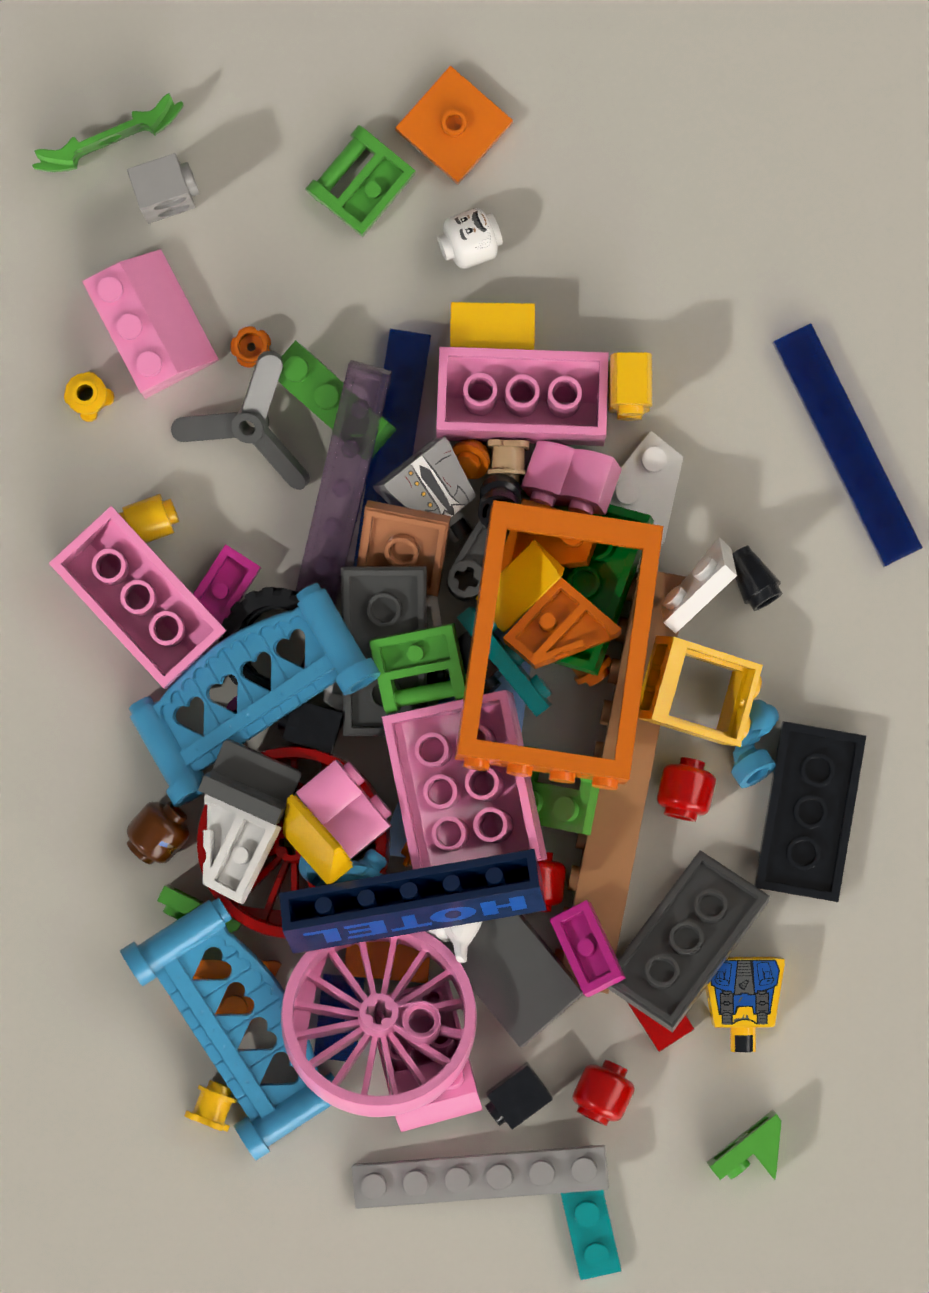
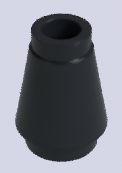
(755, 580)

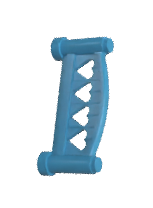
(329, 658)
(173, 958)

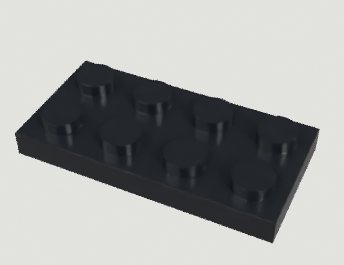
(810, 811)

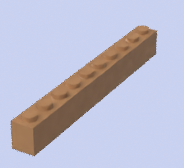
(618, 815)

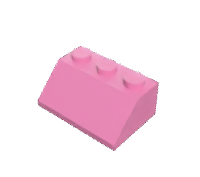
(150, 321)

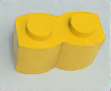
(630, 384)

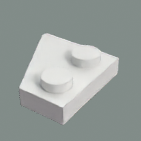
(650, 480)
(700, 586)

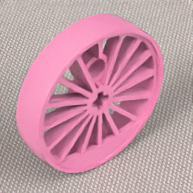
(299, 1004)

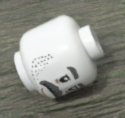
(470, 238)

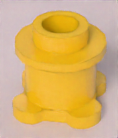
(101, 395)
(212, 1106)

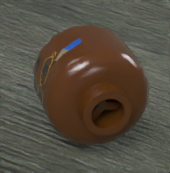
(157, 832)

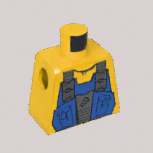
(745, 997)

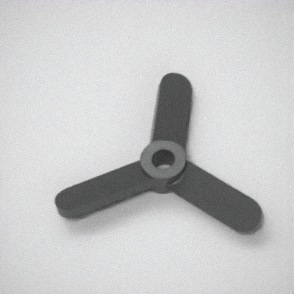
(254, 409)

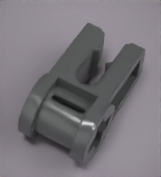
(471, 560)

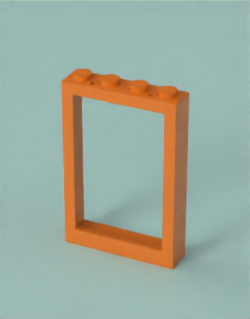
(524, 760)

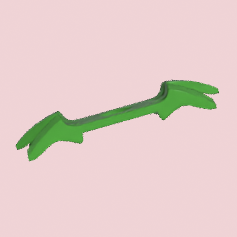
(68, 156)

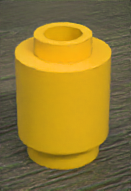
(151, 517)

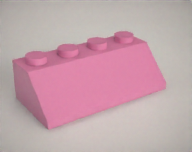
(522, 395)
(138, 597)

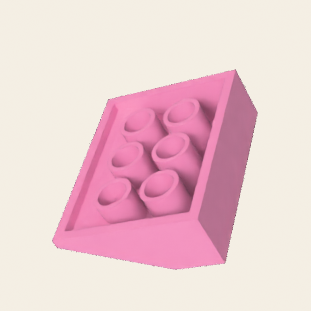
(456, 810)

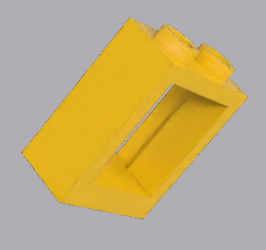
(663, 677)

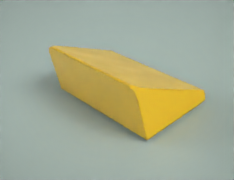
(524, 583)
(314, 842)

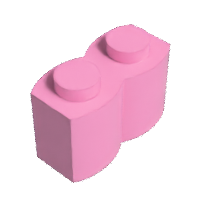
(571, 478)
(345, 808)

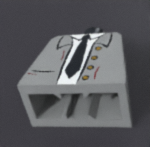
(431, 483)

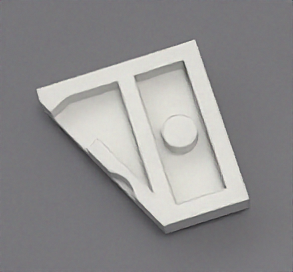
(234, 849)

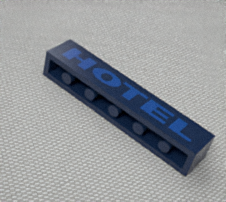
(412, 901)

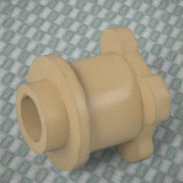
(508, 457)

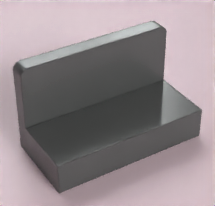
(251, 781)

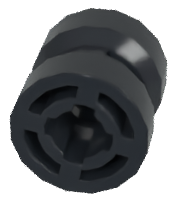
(499, 488)

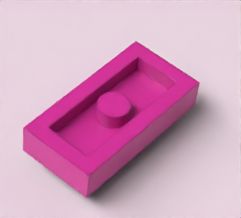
(226, 582)
(587, 948)

